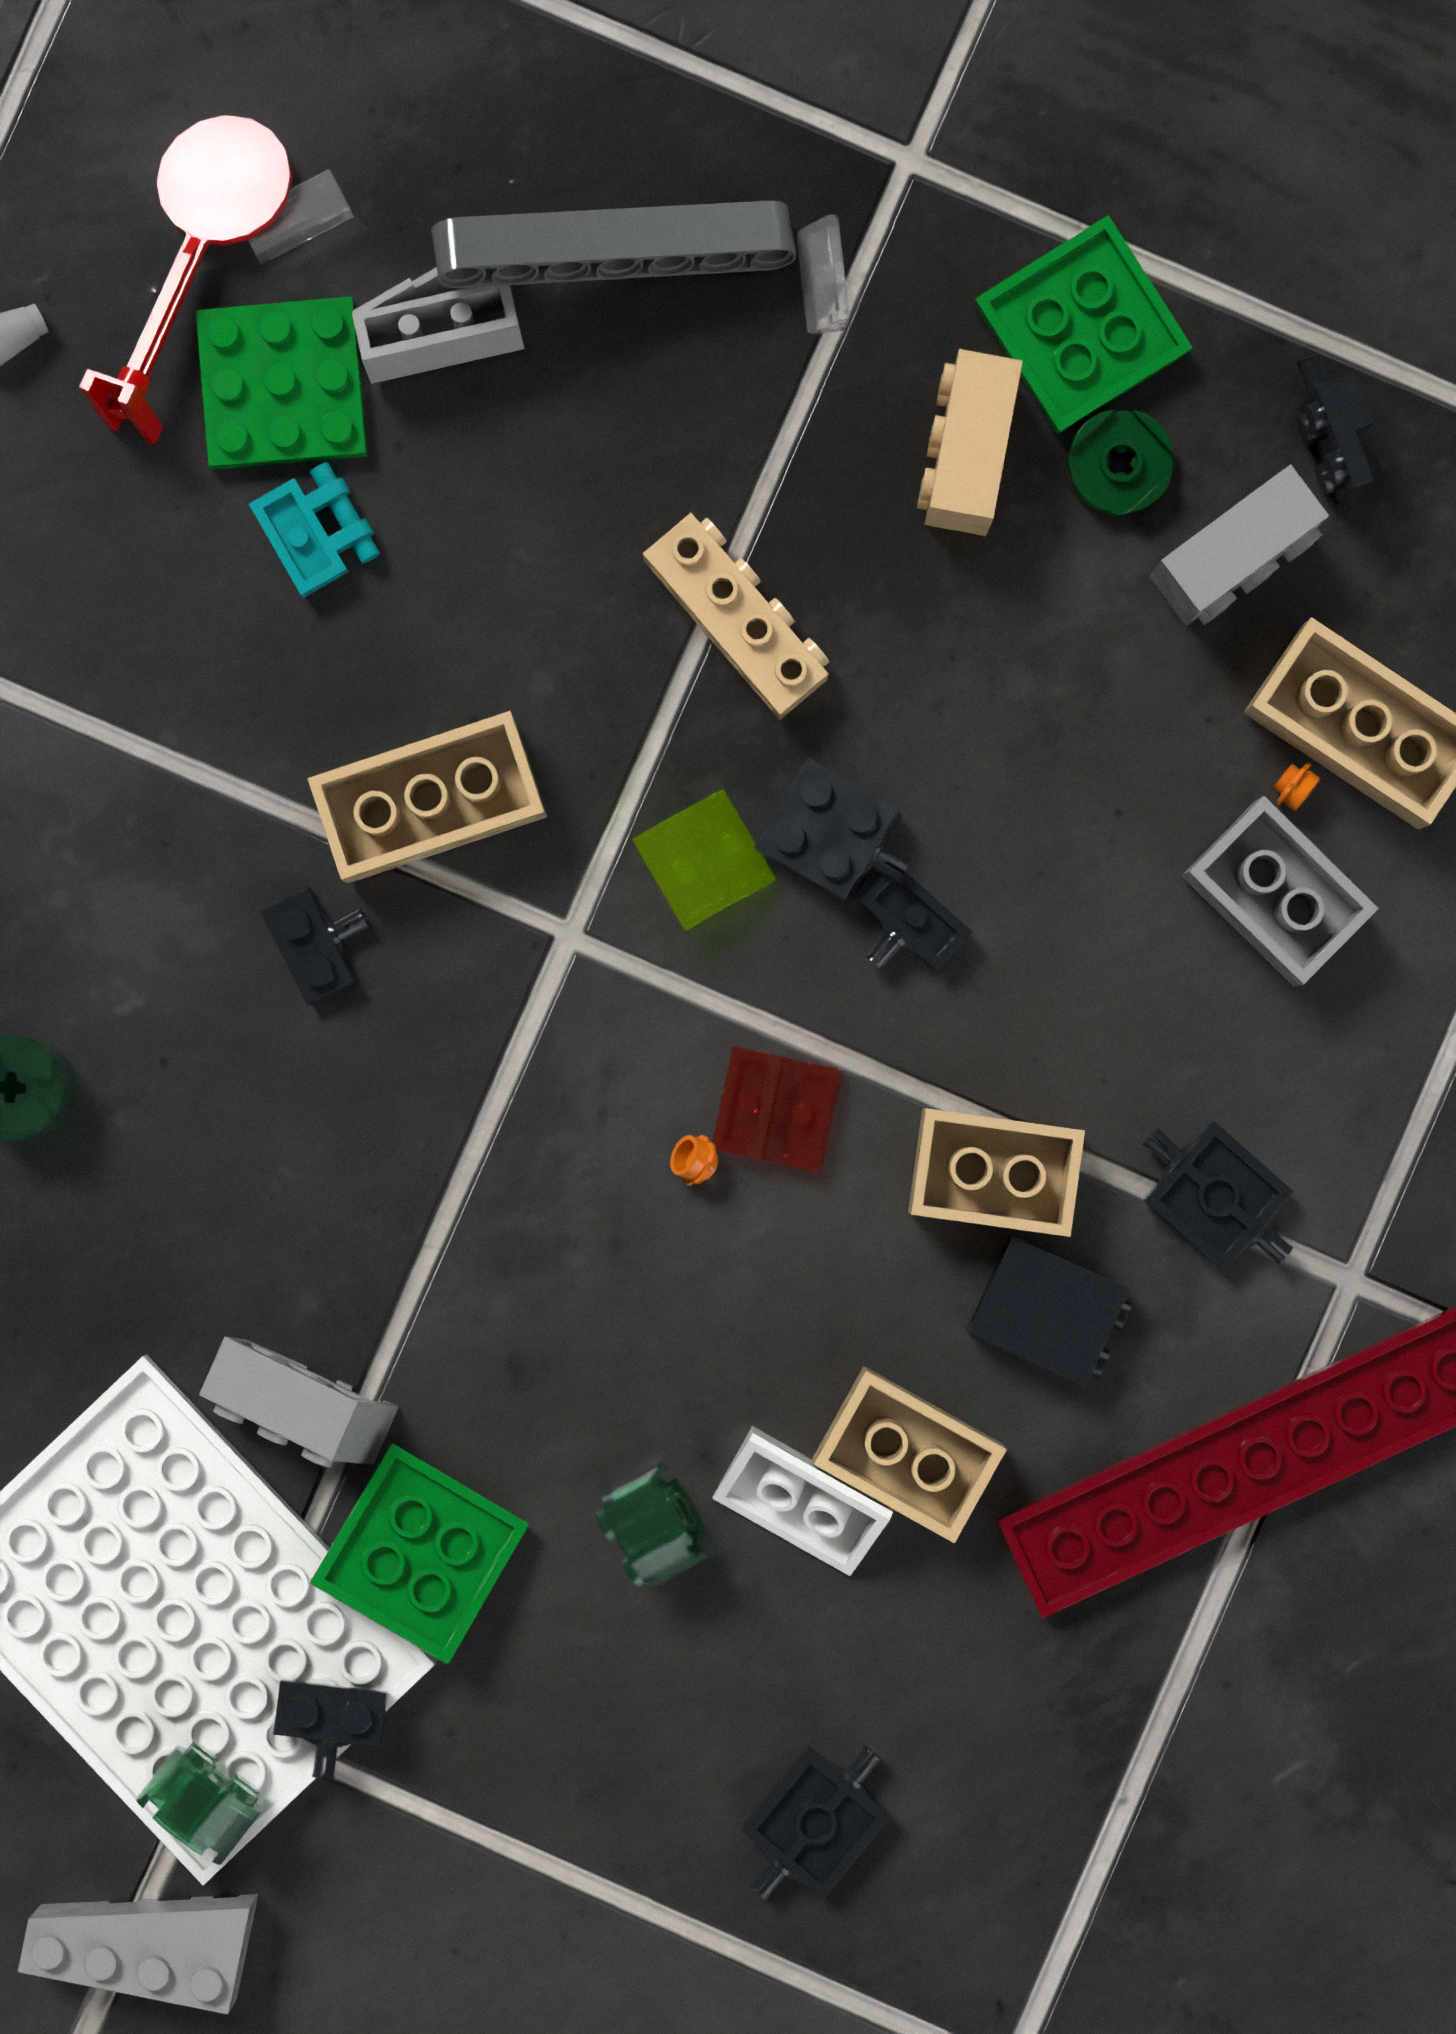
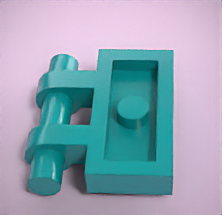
(299, 536)

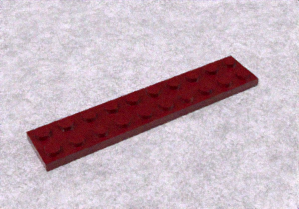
(1237, 1466)

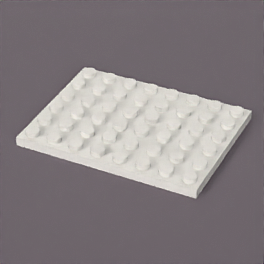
(167, 1598)

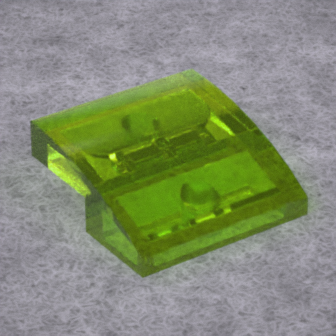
(703, 859)

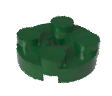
(1121, 432)

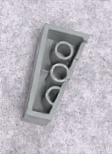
(145, 1948)

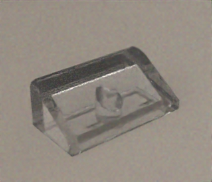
(310, 211)
(823, 276)

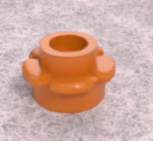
(1296, 786)
(694, 1159)

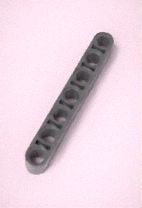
(612, 244)

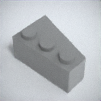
(434, 327)
(296, 1404)

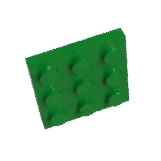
(1083, 325)
(281, 383)
(419, 1553)

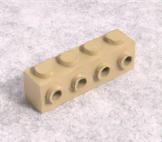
(735, 614)

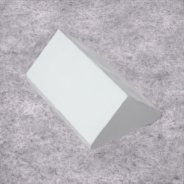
(801, 1502)

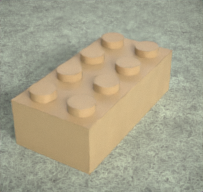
(1361, 723)
(427, 797)

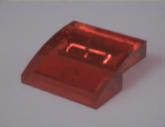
(777, 1109)

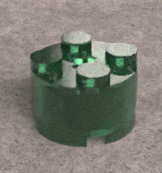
(48, 1087)
(653, 1527)
(200, 1802)

